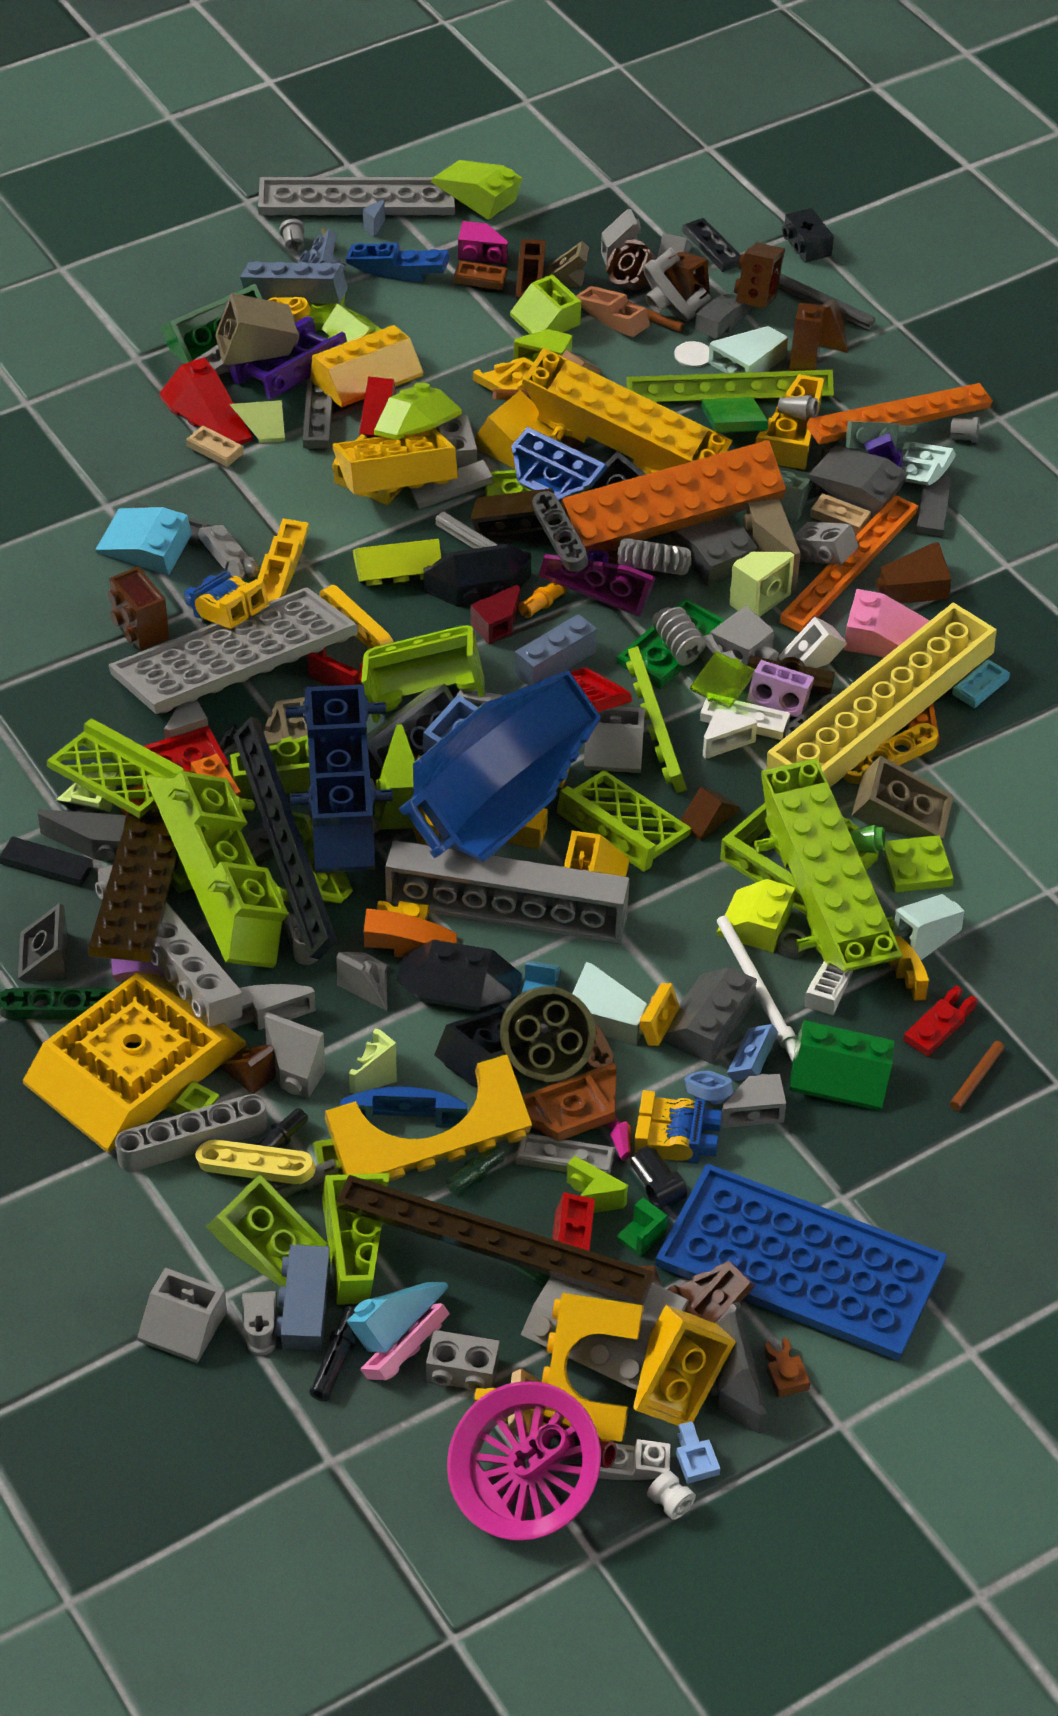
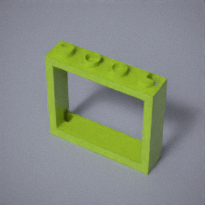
(757, 867)

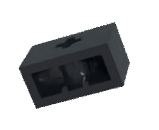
(808, 235)

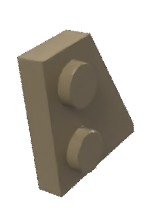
(280, 727)

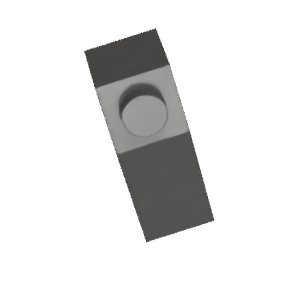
(88, 833)

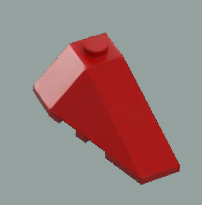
(202, 398)

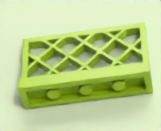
(126, 757)
(593, 818)

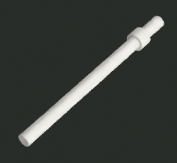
(786, 1035)

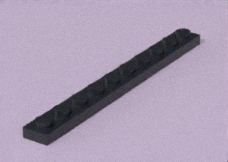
(285, 839)

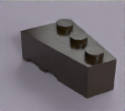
(511, 518)

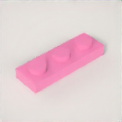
(386, 1365)

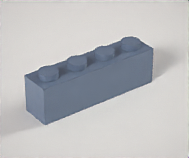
(312, 281)

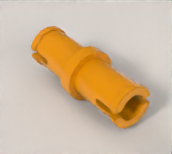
(541, 599)

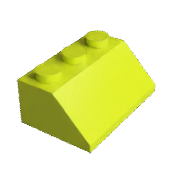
(395, 560)

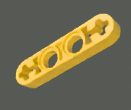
(369, 631)
(888, 751)

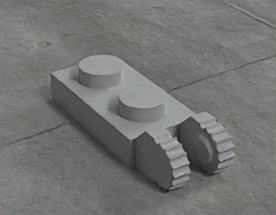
(228, 551)

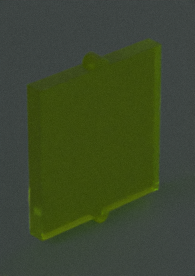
(722, 680)

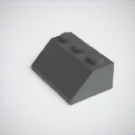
(711, 1012)

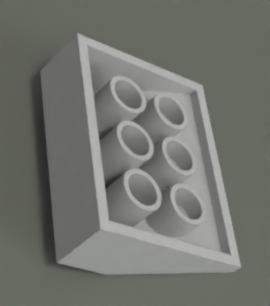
(607, 1354)

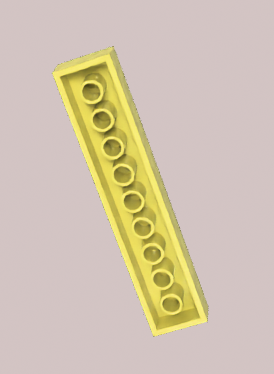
(889, 694)

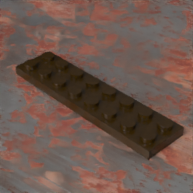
(136, 891)

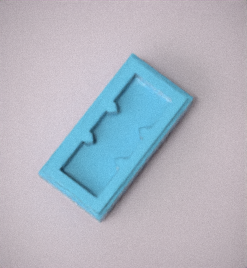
(981, 683)

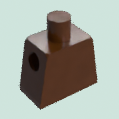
(689, 275)

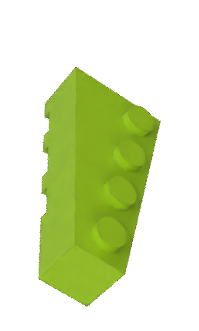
(351, 1242)

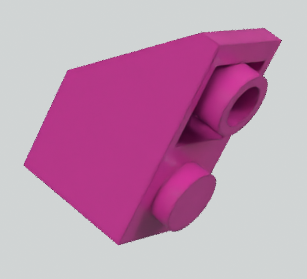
(481, 243)

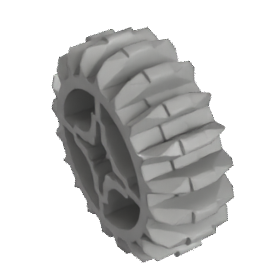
(654, 556)

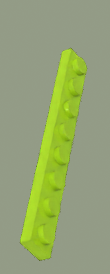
(722, 385)

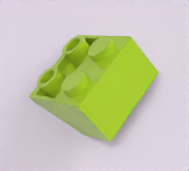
(547, 306)

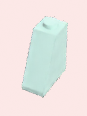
(748, 351)
(928, 923)
(610, 1004)

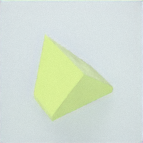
(263, 419)
(83, 797)
(378, 1066)

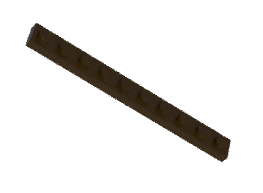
(496, 1240)

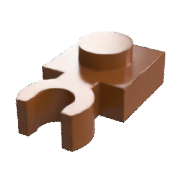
(786, 1372)

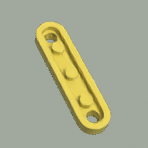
(251, 1160)

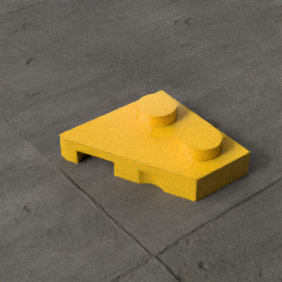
(504, 375)

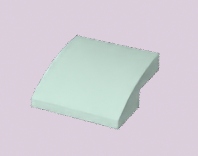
(926, 462)

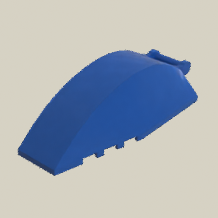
(500, 766)

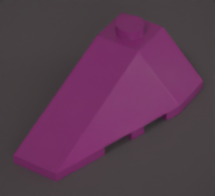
(606, 582)

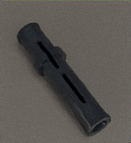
(341, 1341)

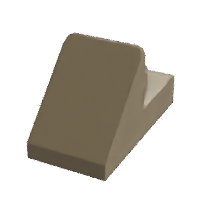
(568, 266)

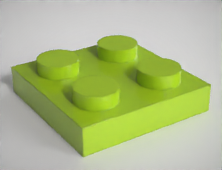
(917, 864)

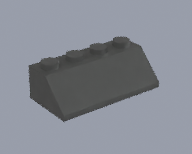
(415, 718)

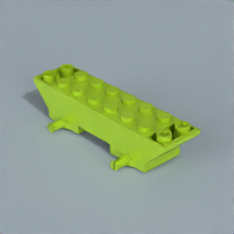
(818, 849)
(235, 894)

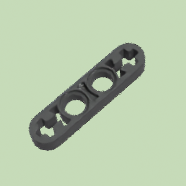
(556, 532)

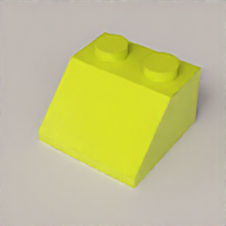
(760, 913)

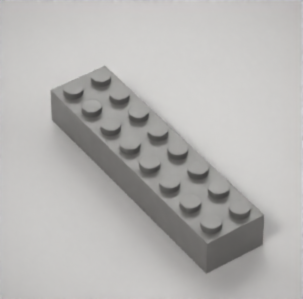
(509, 892)

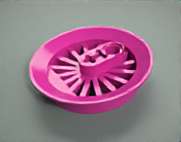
(473, 1486)

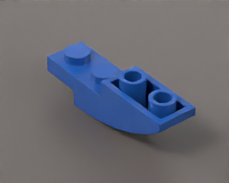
(390, 262)

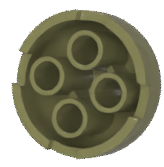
(564, 1045)

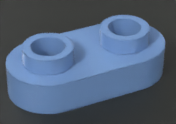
(709, 1086)

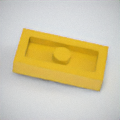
(659, 1014)

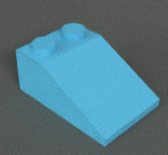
(146, 537)

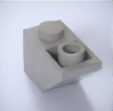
(621, 230)

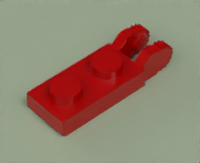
(939, 1022)

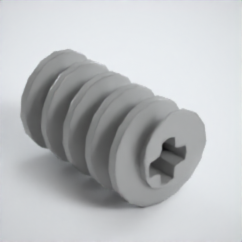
(679, 634)

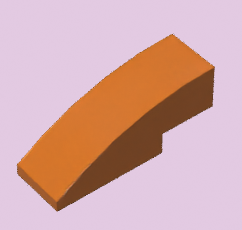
(401, 931)

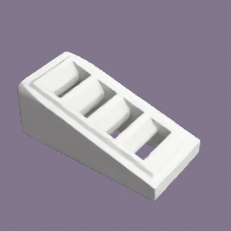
(822, 1001)

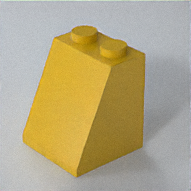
(506, 425)

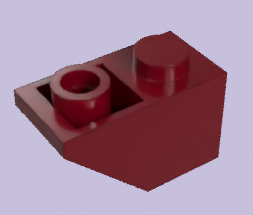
(496, 615)

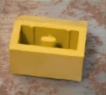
(595, 854)

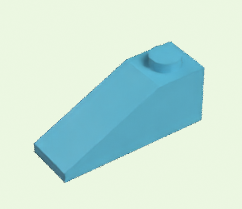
(388, 1317)

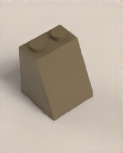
(255, 330)

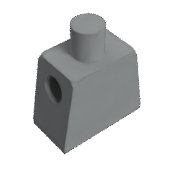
(746, 636)

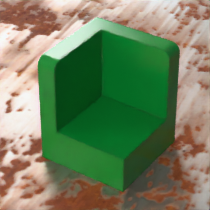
(645, 1229)

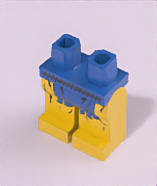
(226, 597)
(677, 1127)

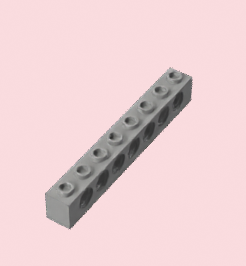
(190, 967)

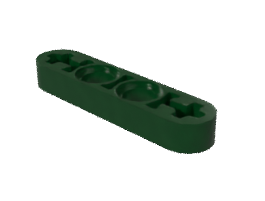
(56, 997)

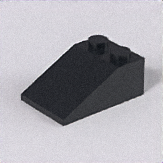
(472, 1042)

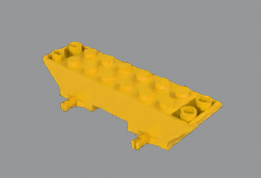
(589, 405)

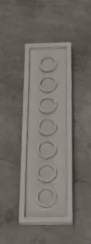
(350, 195)

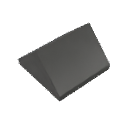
(44, 947)

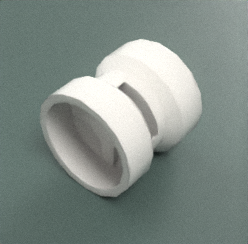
(671, 1495)

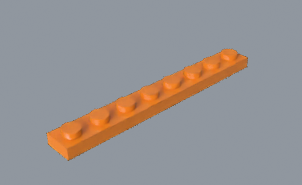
(903, 411)
(837, 578)

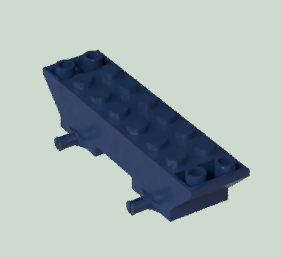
(339, 776)

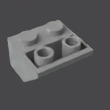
(616, 741)
(182, 1315)

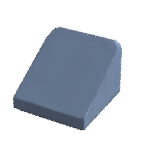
(374, 217)

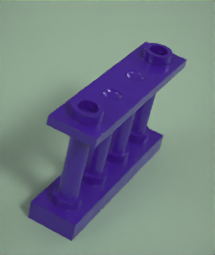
(291, 372)

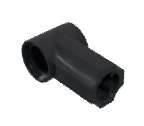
(660, 1183)

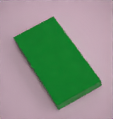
(734, 415)
(655, 653)

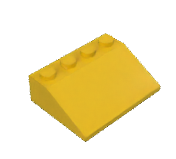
(392, 463)

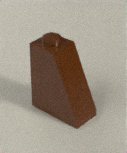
(806, 337)
(916, 576)

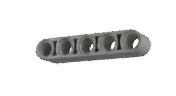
(185, 1132)

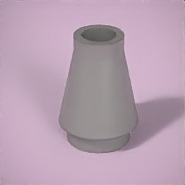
(799, 406)

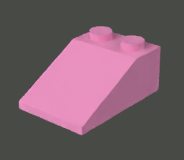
(879, 624)

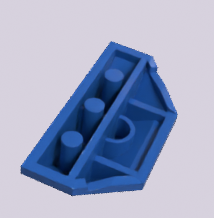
(551, 464)

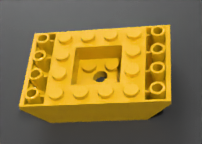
(113, 1088)

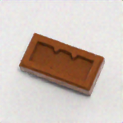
(480, 275)

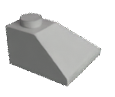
(297, 1054)

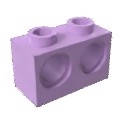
(782, 682)

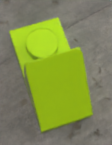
(596, 1184)

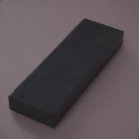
(712, 244)
(46, 861)

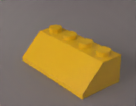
(345, 368)

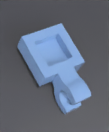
(695, 1457)

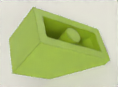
(532, 344)

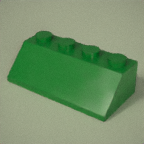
(195, 331)

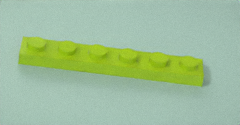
(658, 728)

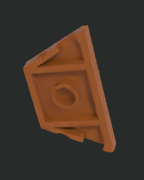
(574, 1103)

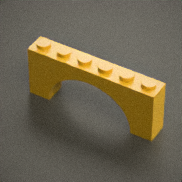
(495, 1117)

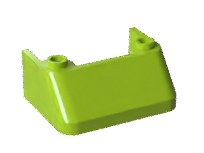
(420, 664)

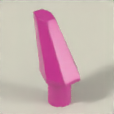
(621, 1137)

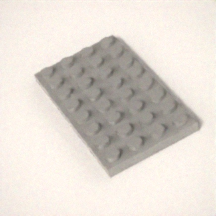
(223, 656)

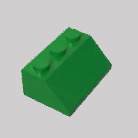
(841, 1065)

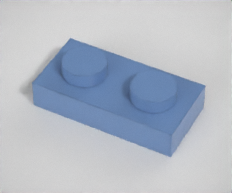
(752, 1052)

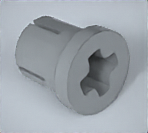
(297, 229)
(965, 429)

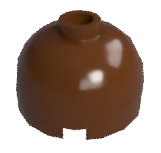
(627, 264)

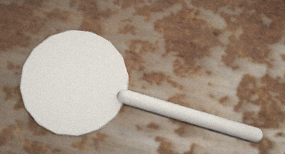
(692, 354)

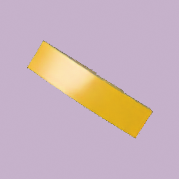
(283, 557)

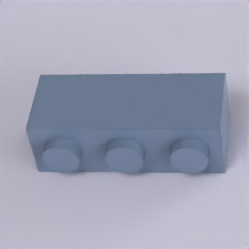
(556, 650)
(304, 1298)

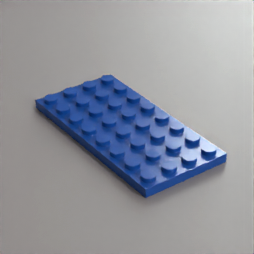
(805, 1260)

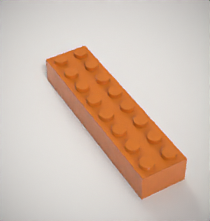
(675, 497)

